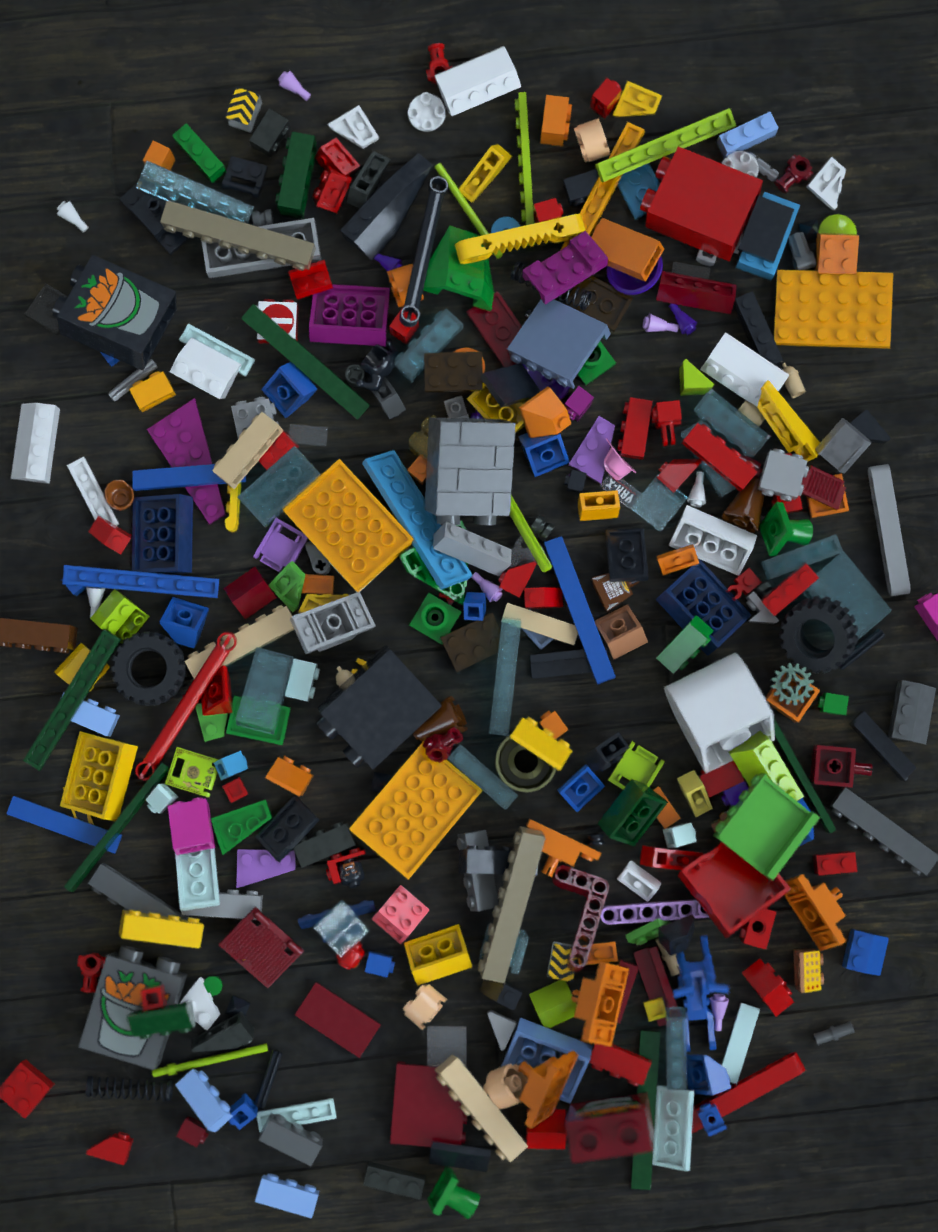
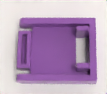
(279, 549)

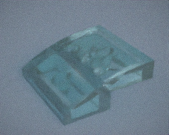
(341, 928)

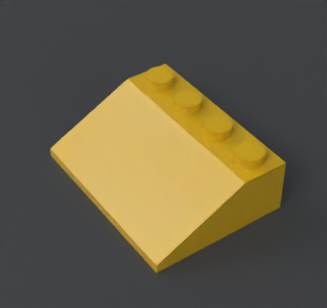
(98, 776)

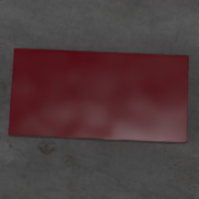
(496, 327)
(337, 1019)

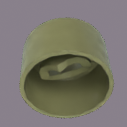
(513, 777)

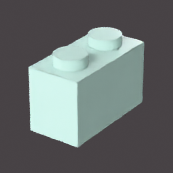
(302, 679)

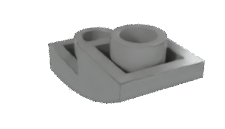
(456, 408)

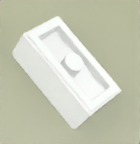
(639, 881)

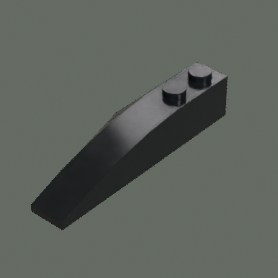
(384, 211)

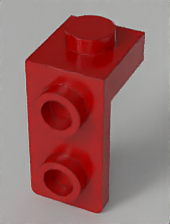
(332, 872)

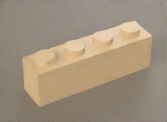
(247, 450)

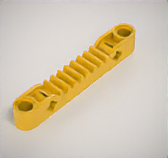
(471, 250)

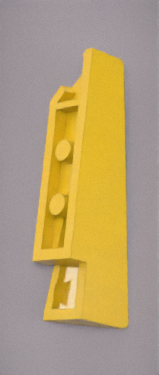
(786, 423)

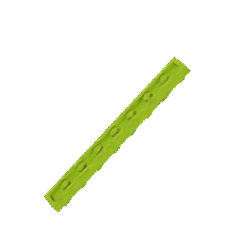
(665, 145)
(524, 159)

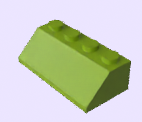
(760, 756)

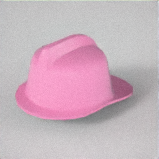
(616, 465)

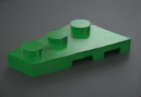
(239, 824)

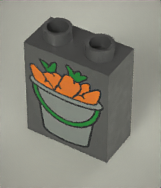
(119, 995)

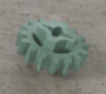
(790, 674)

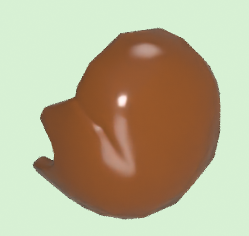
(119, 495)

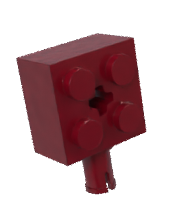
(844, 760)

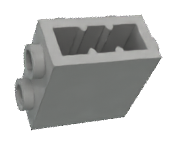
(245, 412)
(783, 475)

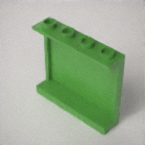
(765, 826)

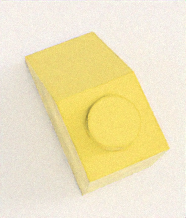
(694, 793)

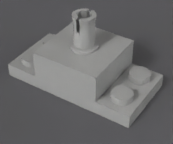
(332, 623)

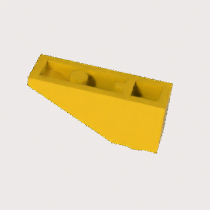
(485, 172)

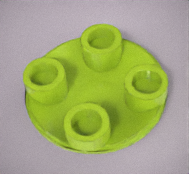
(837, 224)

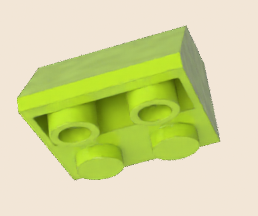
(119, 616)

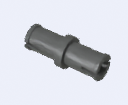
(834, 1033)

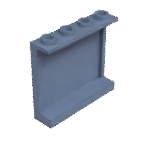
(557, 341)

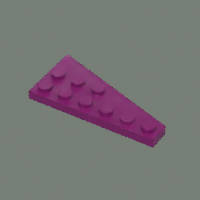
(185, 444)

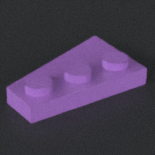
(593, 450)
(259, 865)

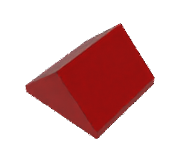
(217, 696)
(548, 1133)

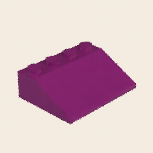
(350, 315)

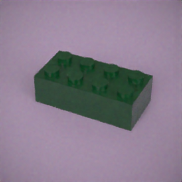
(297, 175)

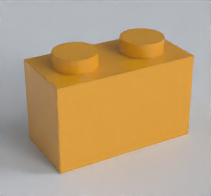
(152, 391)
(598, 505)

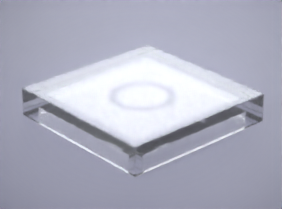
(444, 1042)

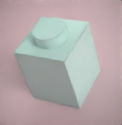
(679, 835)

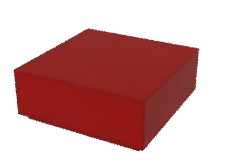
(235, 790)

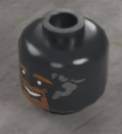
(351, 873)

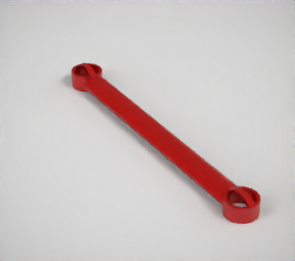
(186, 705)

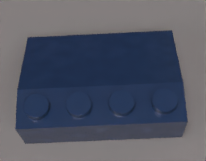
(162, 534)
(704, 595)

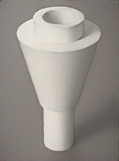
(69, 213)
(697, 494)
(95, 596)

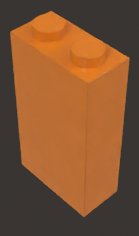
(627, 249)

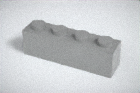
(472, 548)
(231, 905)

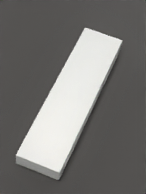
(91, 490)

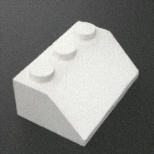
(205, 368)

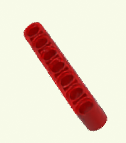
(751, 1087)

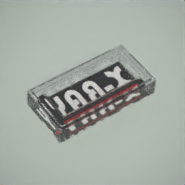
(309, 435)
(627, 494)

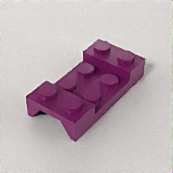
(566, 267)

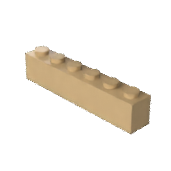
(248, 638)
(481, 1108)

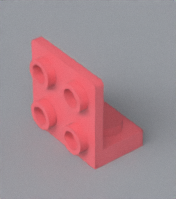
(400, 914)

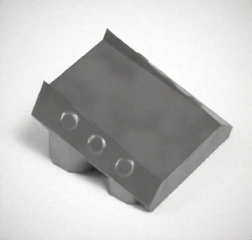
(843, 445)

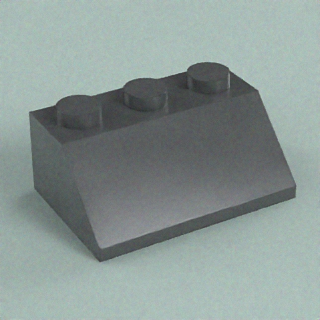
(911, 712)

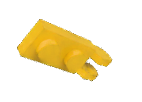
(233, 508)

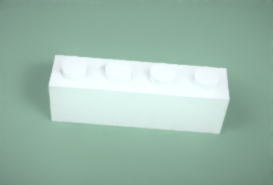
(477, 81)
(742, 369)
(35, 442)
(714, 540)

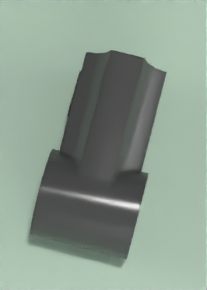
(802, 257)

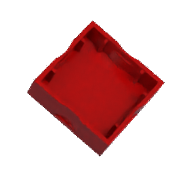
(730, 888)

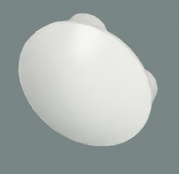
(426, 112)
(743, 162)

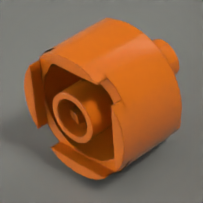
(400, 281)

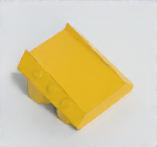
(73, 662)

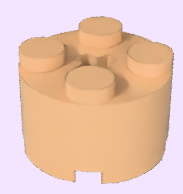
(593, 140)
(424, 1006)
(505, 1086)

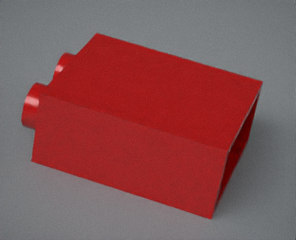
(701, 202)

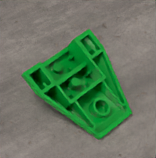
(465, 279)

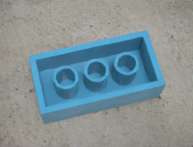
(759, 266)

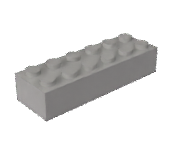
(226, 262)

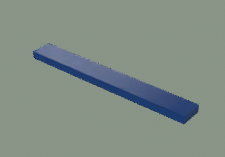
(140, 581)
(579, 610)

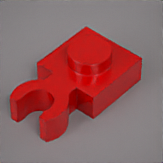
(745, 583)

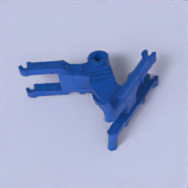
(694, 983)

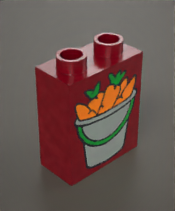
(610, 1127)

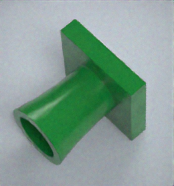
(596, 366)
(778, 529)
(435, 629)
(448, 1193)

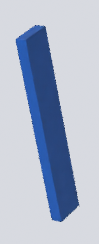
(176, 477)
(59, 822)

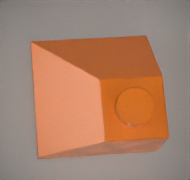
(544, 414)

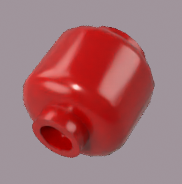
(351, 958)

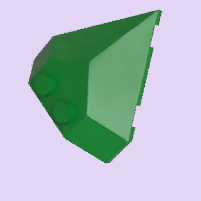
(415, 566)

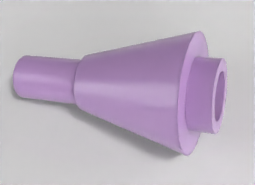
(289, 82)
(655, 324)
(492, 591)
(718, 1005)

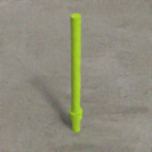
(464, 204)
(173, 1068)

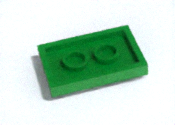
(280, 731)

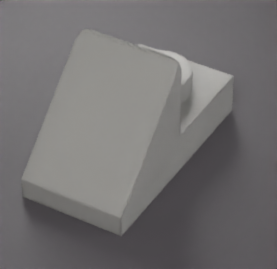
(764, 615)

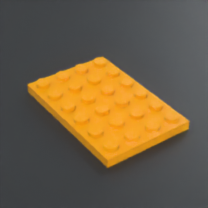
(833, 309)
(348, 525)
(415, 811)

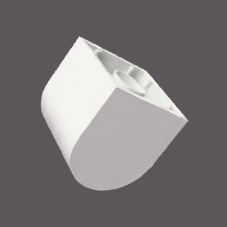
(719, 710)

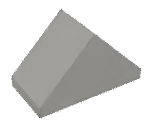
(502, 1027)

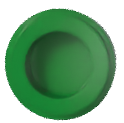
(213, 985)

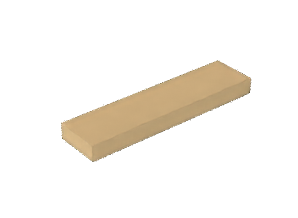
(542, 624)

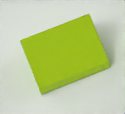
(692, 380)
(553, 1003)

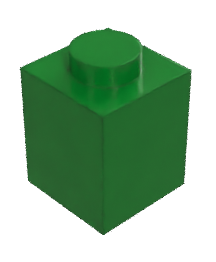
(833, 704)

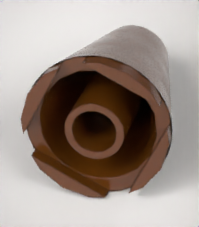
(746, 508)
(442, 720)

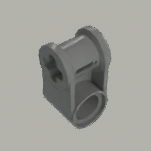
(316, 557)

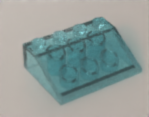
(846, 583)

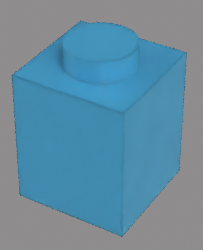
(231, 765)

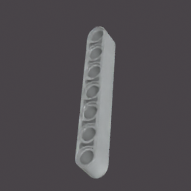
(889, 530)

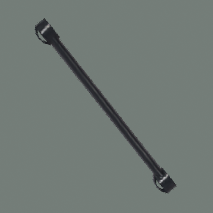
(423, 251)

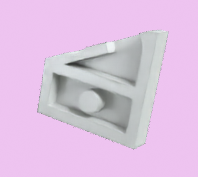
(355, 128)
(827, 183)
(203, 1007)

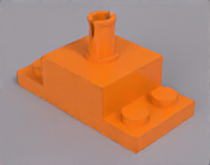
(561, 848)
(817, 911)
(600, 1003)
(545, 1086)

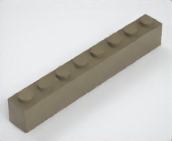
(237, 235)
(512, 904)

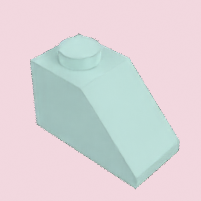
(161, 798)

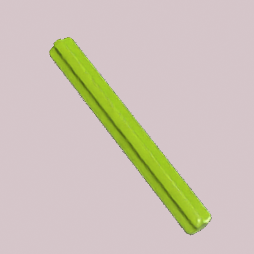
(529, 537)

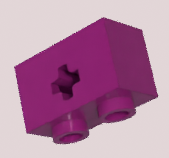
(578, 403)

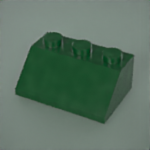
(632, 813)
(162, 1020)

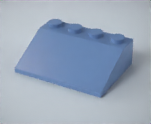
(538, 1044)

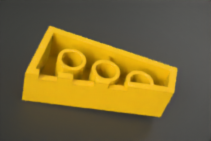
(161, 929)

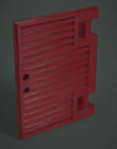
(261, 947)

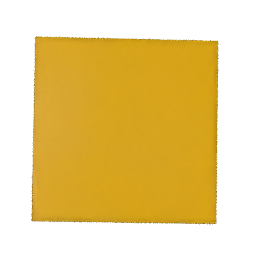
(655, 1009)

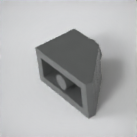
(389, 399)

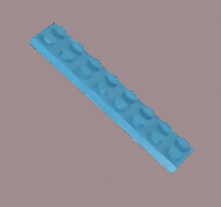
(409, 509)

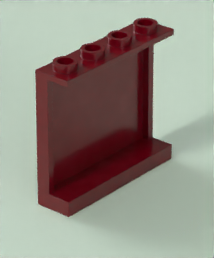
(424, 1109)

